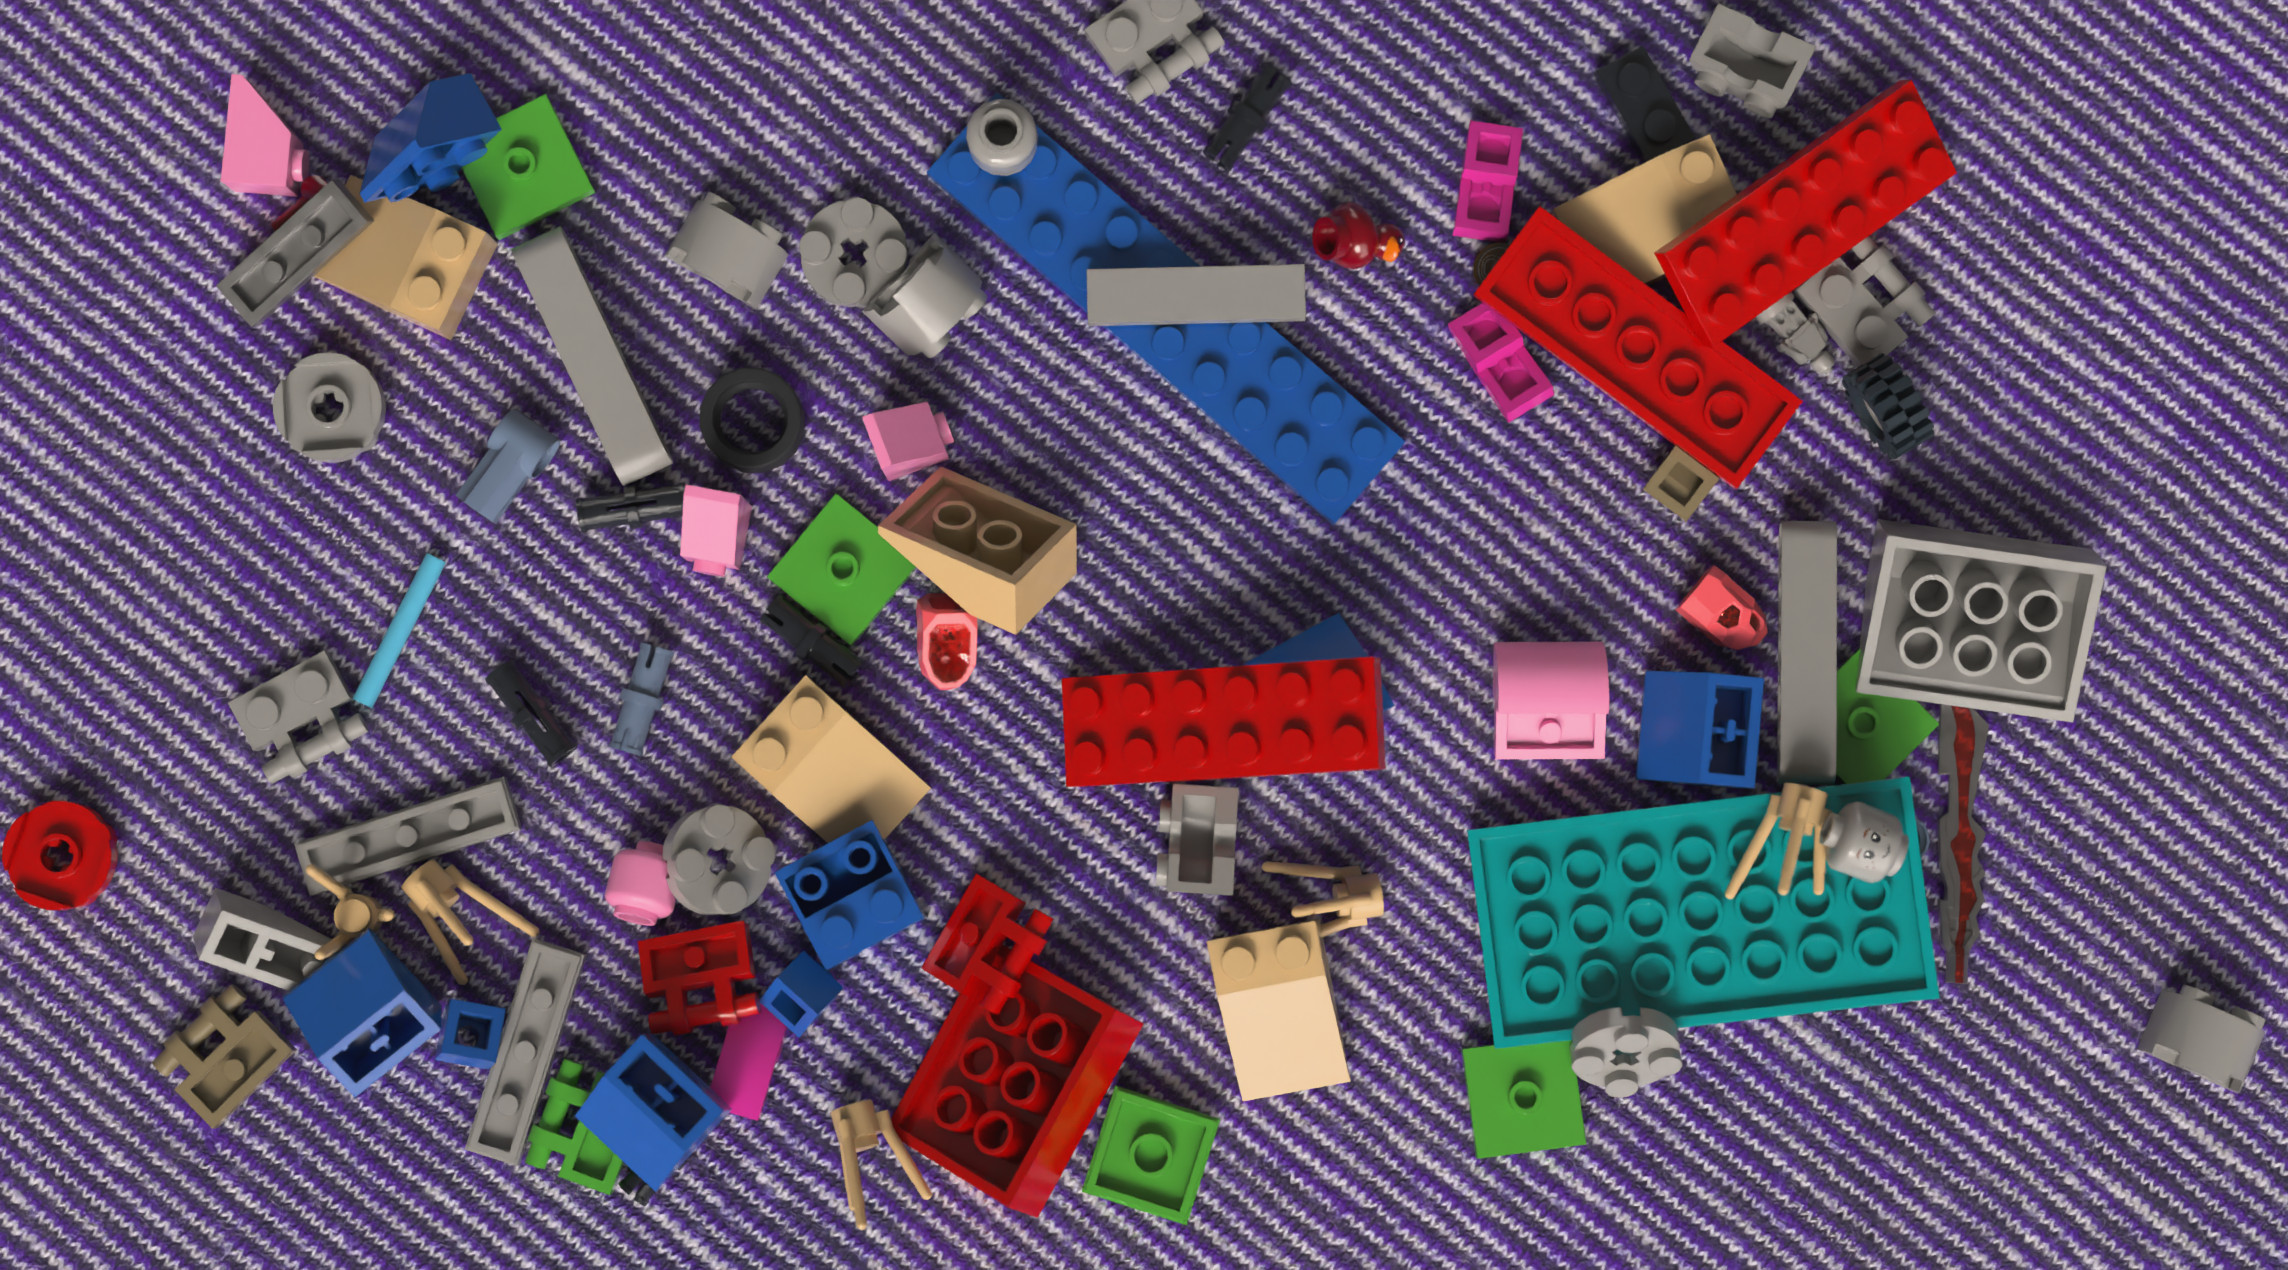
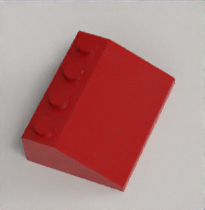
(1015, 1089)

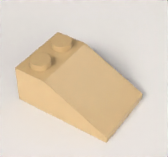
(1650, 206)
(412, 262)
(984, 547)
(829, 766)
(1279, 1009)

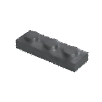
(295, 253)

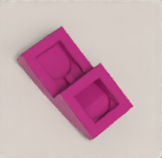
(1487, 181)
(1501, 361)
(749, 1063)

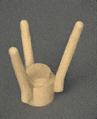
(1800, 812)
(433, 895)
(1354, 898)
(352, 914)
(857, 1131)

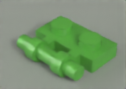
(587, 1157)

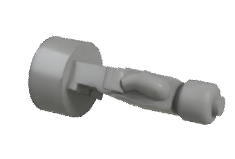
(1800, 336)

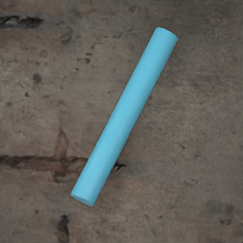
(399, 630)

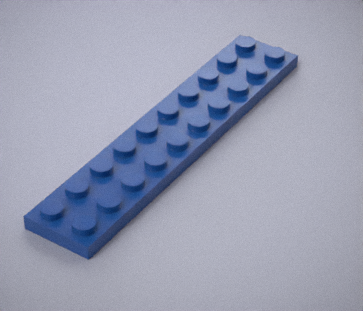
(1232, 372)

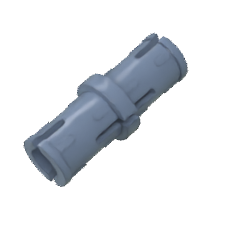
(641, 699)

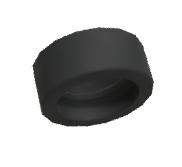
(726, 388)

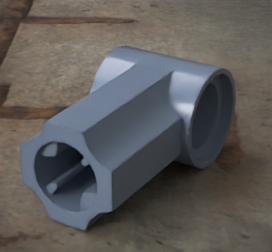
(516, 452)

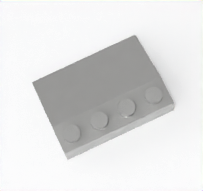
(1977, 620)

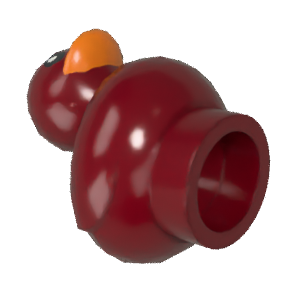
(1353, 238)

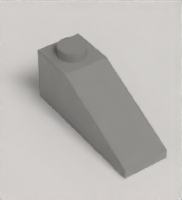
(257, 941)

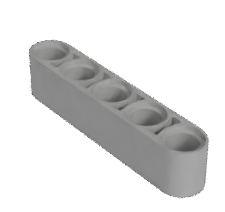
(592, 356)
(1807, 653)

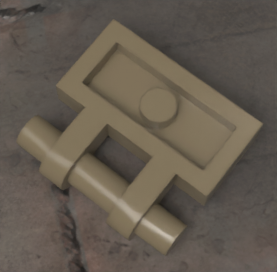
(235, 1067)

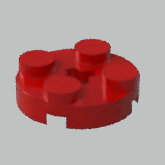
(47, 826)

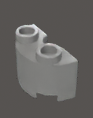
(1749, 61)
(728, 251)
(927, 300)
(1200, 840)
(2203, 1038)

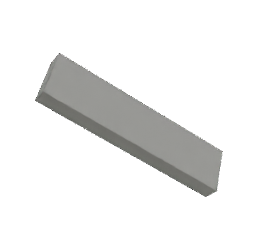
(1196, 295)
(411, 834)
(526, 1052)

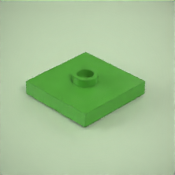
(527, 170)
(842, 570)
(1874, 729)
(1522, 1098)
(1150, 1155)

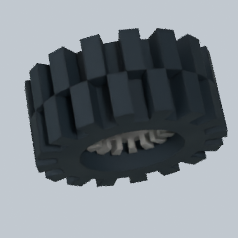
(1888, 406)

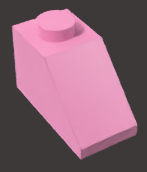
(259, 146)
(908, 438)
(714, 529)

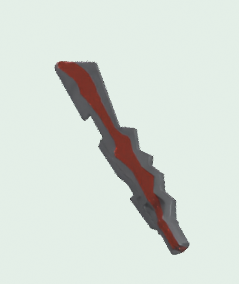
(1959, 836)

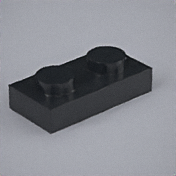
(1643, 105)

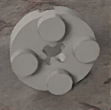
(823, 248)
(307, 386)
(688, 864)
(1625, 1050)

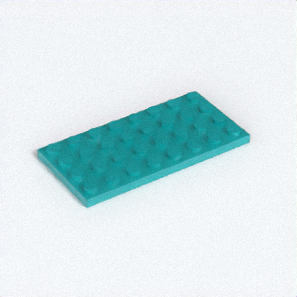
(1639, 919)

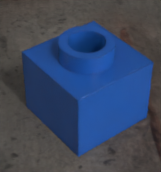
(801, 993)
(483, 1021)

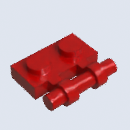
(974, 938)
(697, 961)

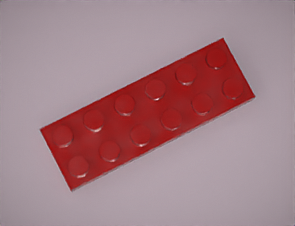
(1805, 213)
(1637, 348)
(1224, 722)

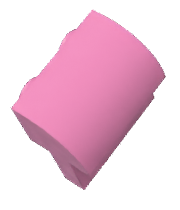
(1550, 700)

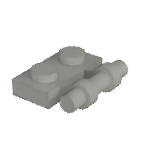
(1141, 27)
(1853, 313)
(291, 702)

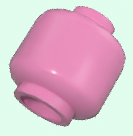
(639, 885)

